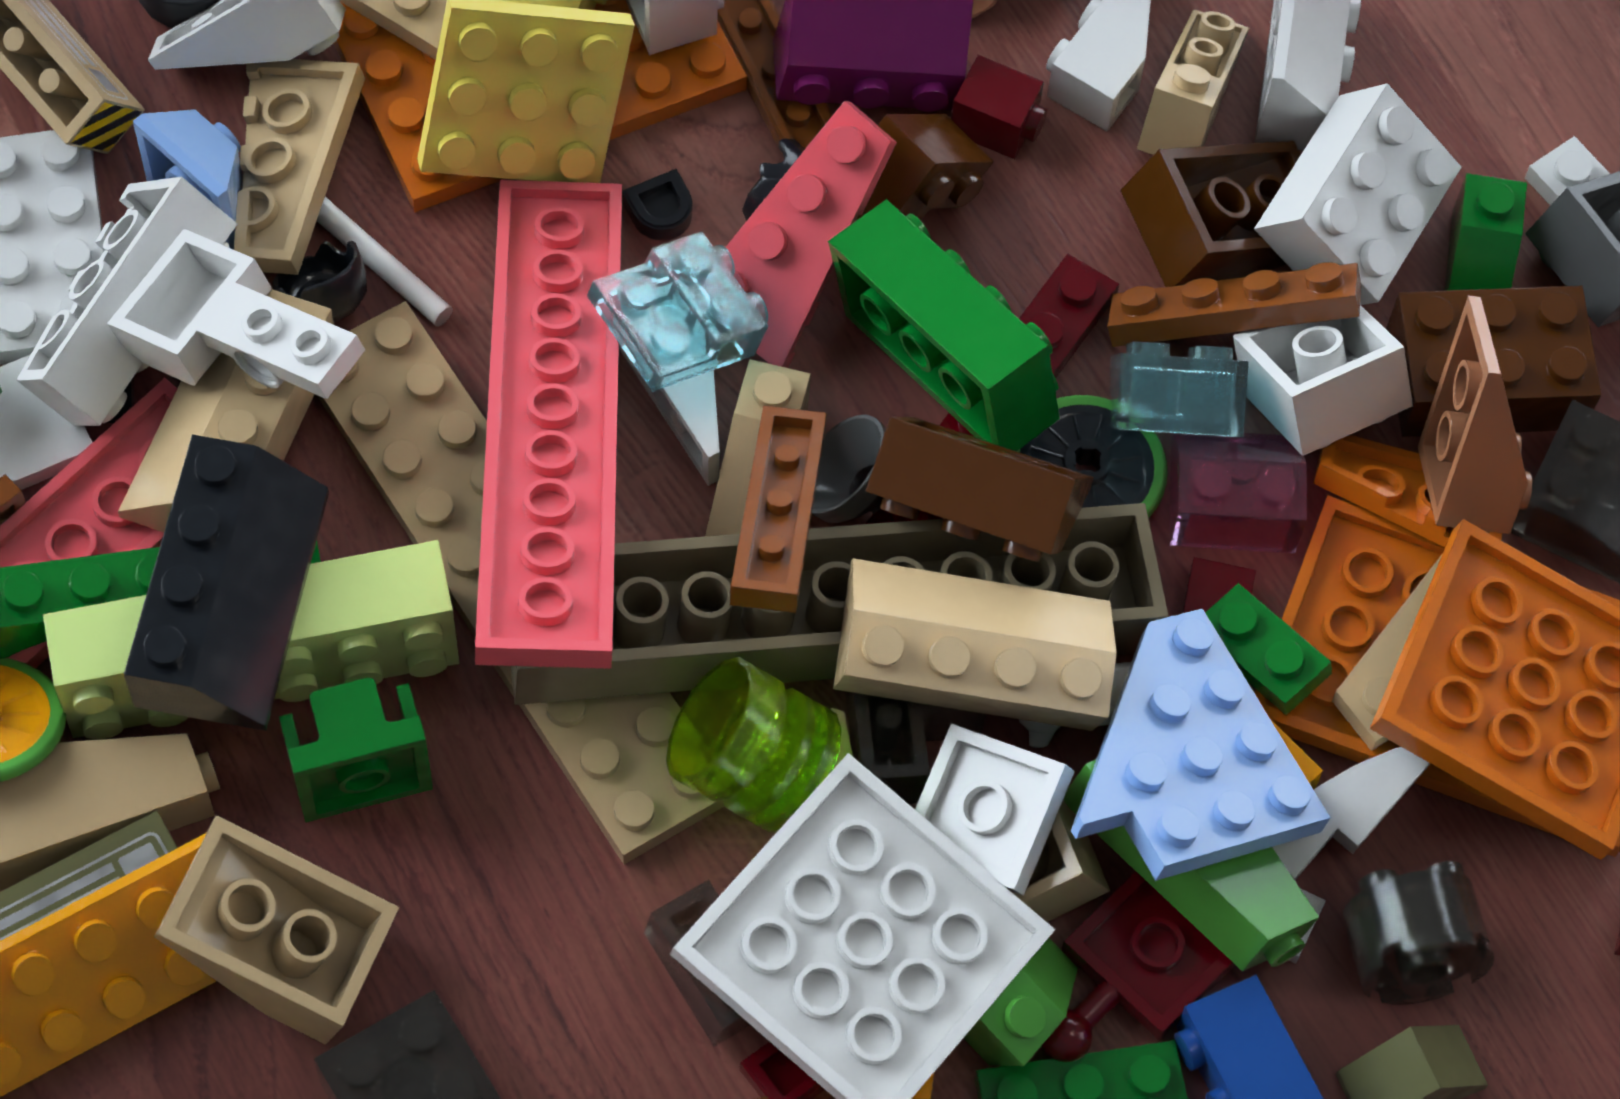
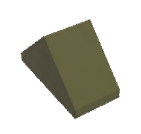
(1415, 1065)

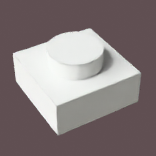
(1563, 168)

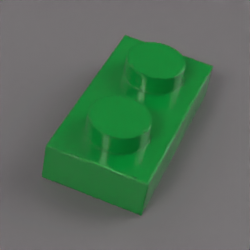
(1268, 649)

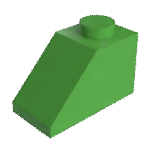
(1026, 1009)

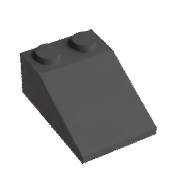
(1582, 243)

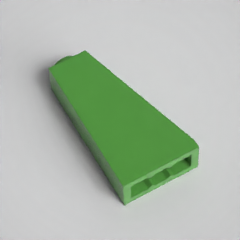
(1240, 904)

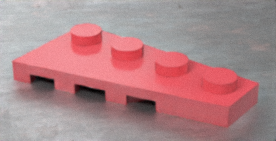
(785, 241)

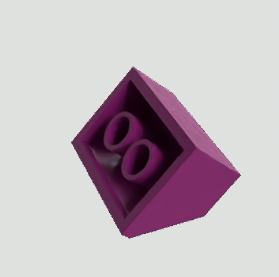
(872, 52)

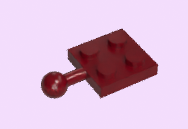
(1140, 958)

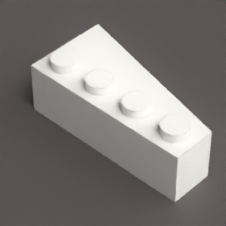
(78, 360)

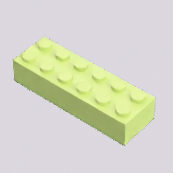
(354, 621)

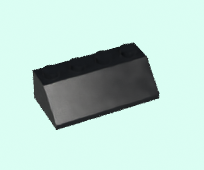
(225, 585)

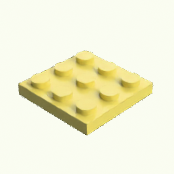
(524, 91)

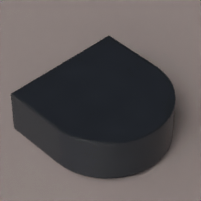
(659, 206)

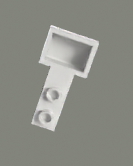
(215, 302)

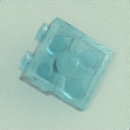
(681, 311)

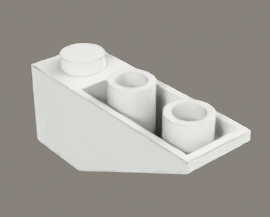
(1102, 62)

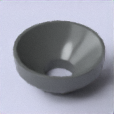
(846, 469)

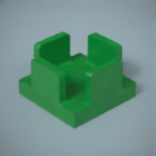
(358, 752)

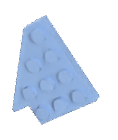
(1194, 758)

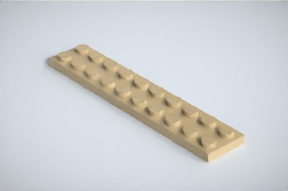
(427, 459)

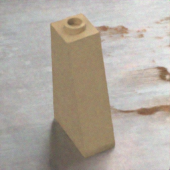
(95, 790)

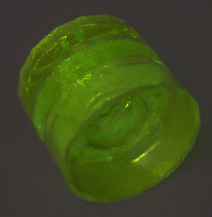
(752, 743)

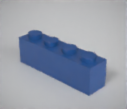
(1242, 1046)

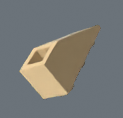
(1193, 83)

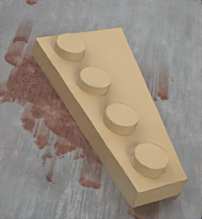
(291, 147)

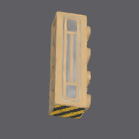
(63, 76)

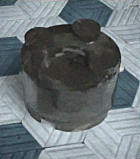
(1416, 933)

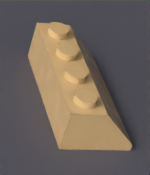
(223, 407)
(976, 645)

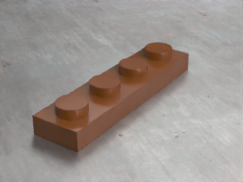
(1235, 304)
(778, 509)

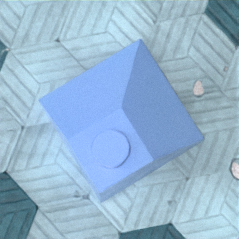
(194, 149)

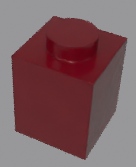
(999, 107)

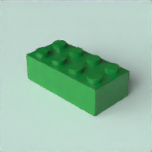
(945, 327)

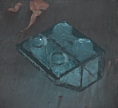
(1178, 393)

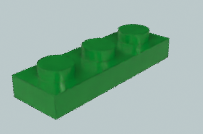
(1120, 1073)

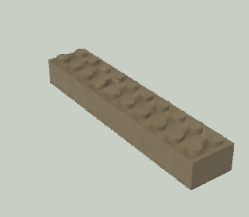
(679, 621)

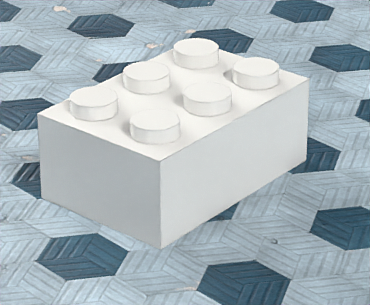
(1360, 190)

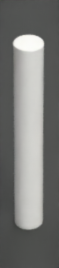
(385, 264)

